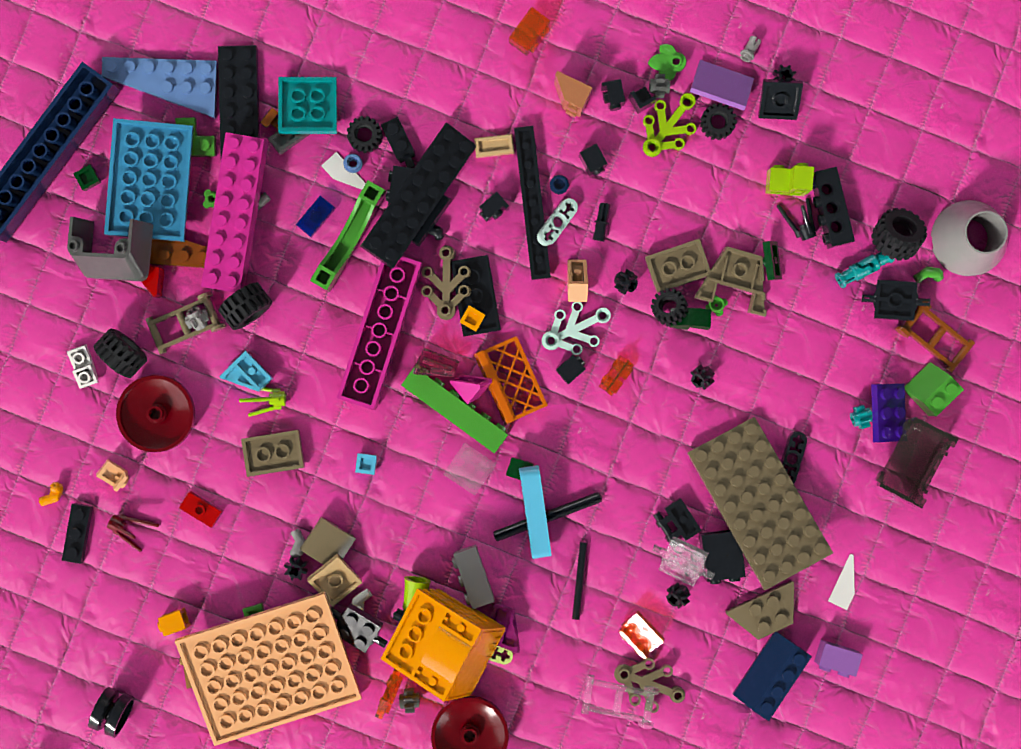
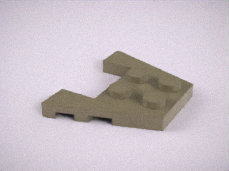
(738, 271)

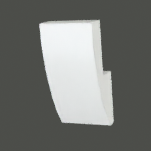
(83, 366)

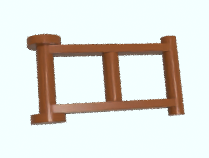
(906, 332)

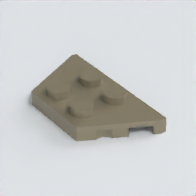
(766, 612)

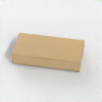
(494, 146)

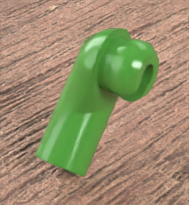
(931, 272)

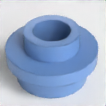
(352, 157)

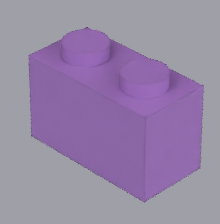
(838, 658)

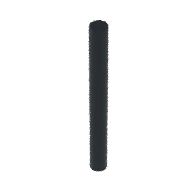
(579, 581)

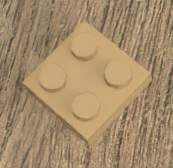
(335, 579)

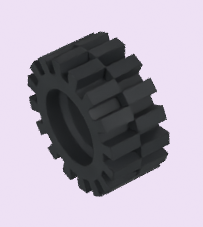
(729, 118)
(364, 123)
(676, 314)

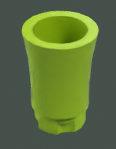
(413, 583)

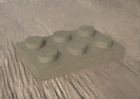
(677, 265)
(273, 453)

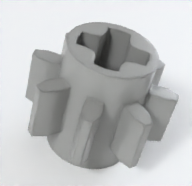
(196, 318)

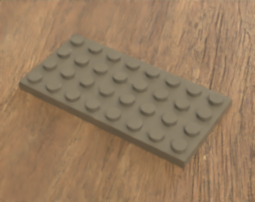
(759, 503)

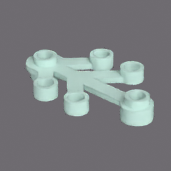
(573, 330)

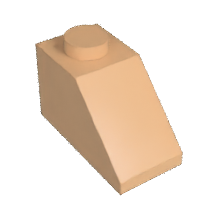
(577, 280)

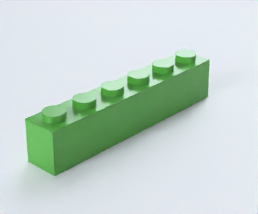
(455, 410)

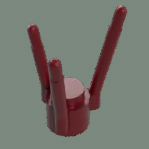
(119, 526)

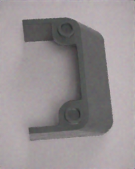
(130, 255)

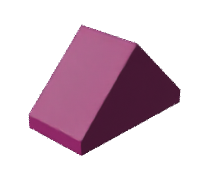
(470, 387)

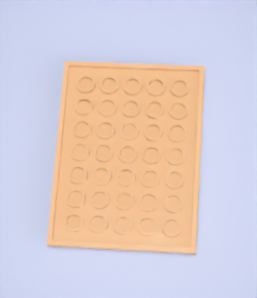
(268, 668)

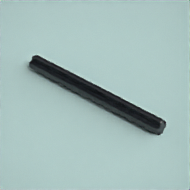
(551, 515)

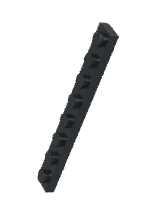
(531, 201)

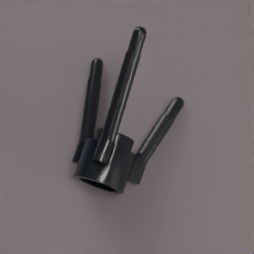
(806, 230)

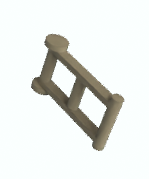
(202, 299)

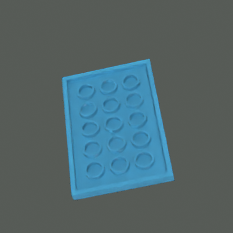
(149, 178)

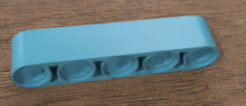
(535, 511)

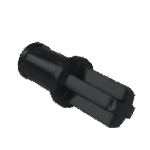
(601, 222)

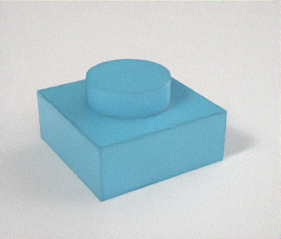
(366, 463)

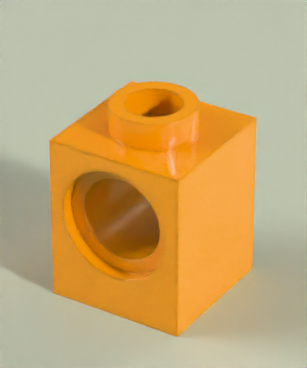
(173, 622)

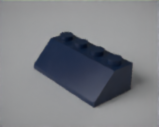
(771, 675)

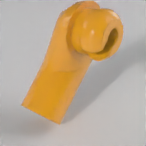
(54, 495)

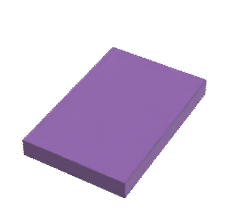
(722, 85)

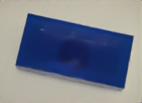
(315, 216)

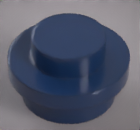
(559, 184)

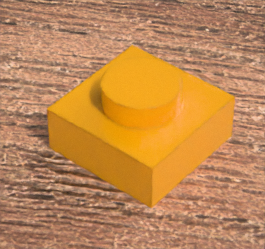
(472, 318)

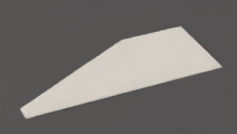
(335, 168)
(844, 588)

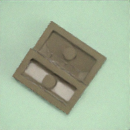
(327, 541)

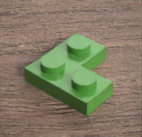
(202, 145)

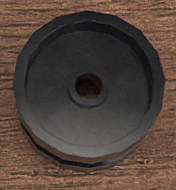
(111, 712)

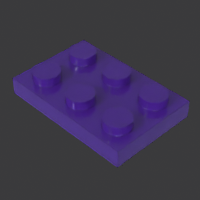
(888, 411)

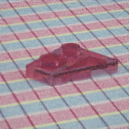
(435, 364)

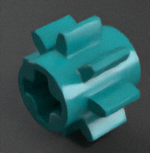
(861, 417)

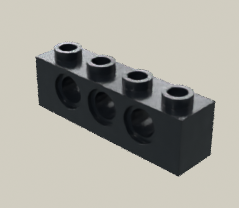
(840, 216)

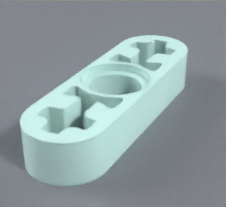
(549, 225)

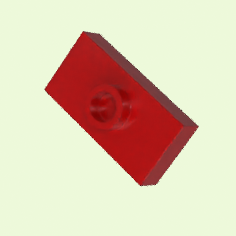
(200, 509)

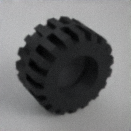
(899, 234)
(245, 306)
(120, 353)

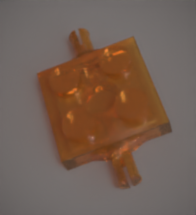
(387, 700)

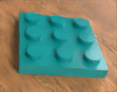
(307, 105)

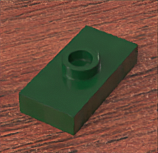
(771, 260)

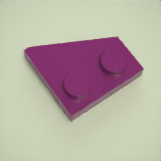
(506, 617)

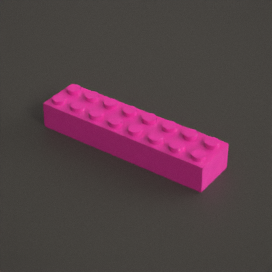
(235, 212)
(379, 333)

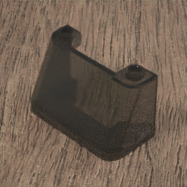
(915, 461)

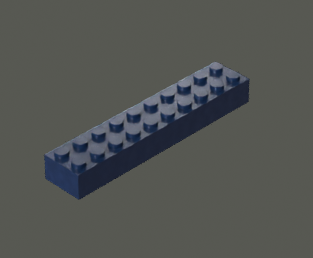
(51, 144)

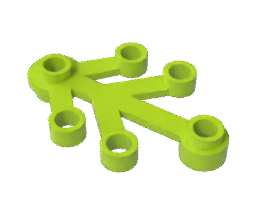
(666, 127)

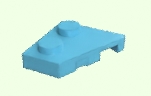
(247, 373)

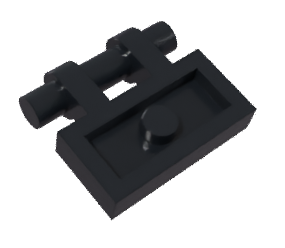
(681, 518)

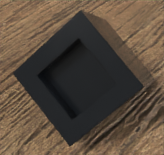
(641, 99)

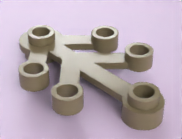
(447, 285)
(647, 680)

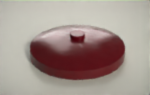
(155, 413)
(469, 724)

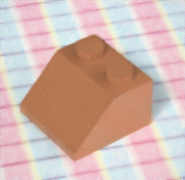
(572, 94)

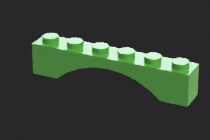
(355, 227)

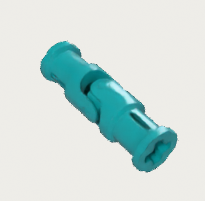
(862, 268)

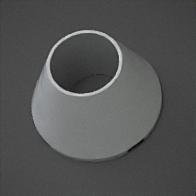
(951, 240)

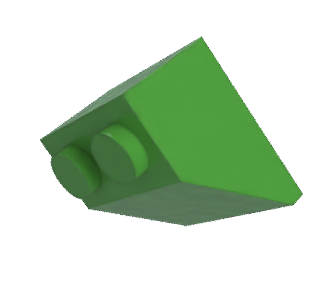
(933, 389)

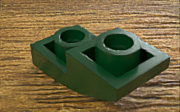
(695, 318)

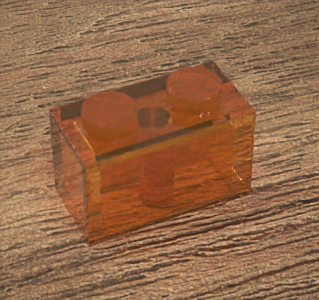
(529, 32)

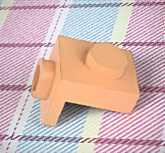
(113, 475)

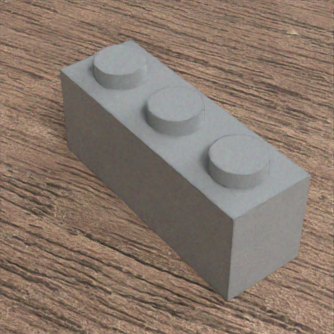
(473, 577)

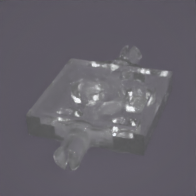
(683, 561)

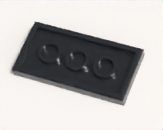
(482, 293)

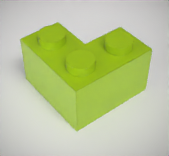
(793, 181)

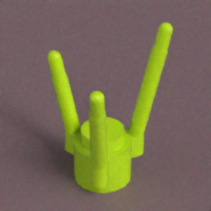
(276, 398)

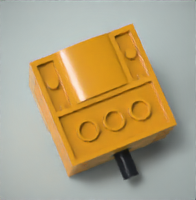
(442, 644)

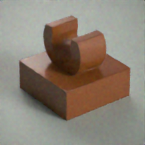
(270, 118)

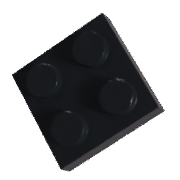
(780, 99)

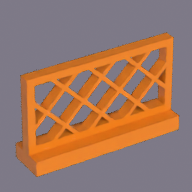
(496, 388)

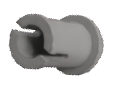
(750, 49)

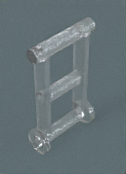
(643, 721)

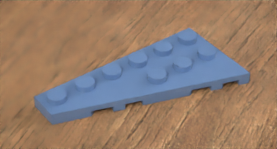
(173, 80)

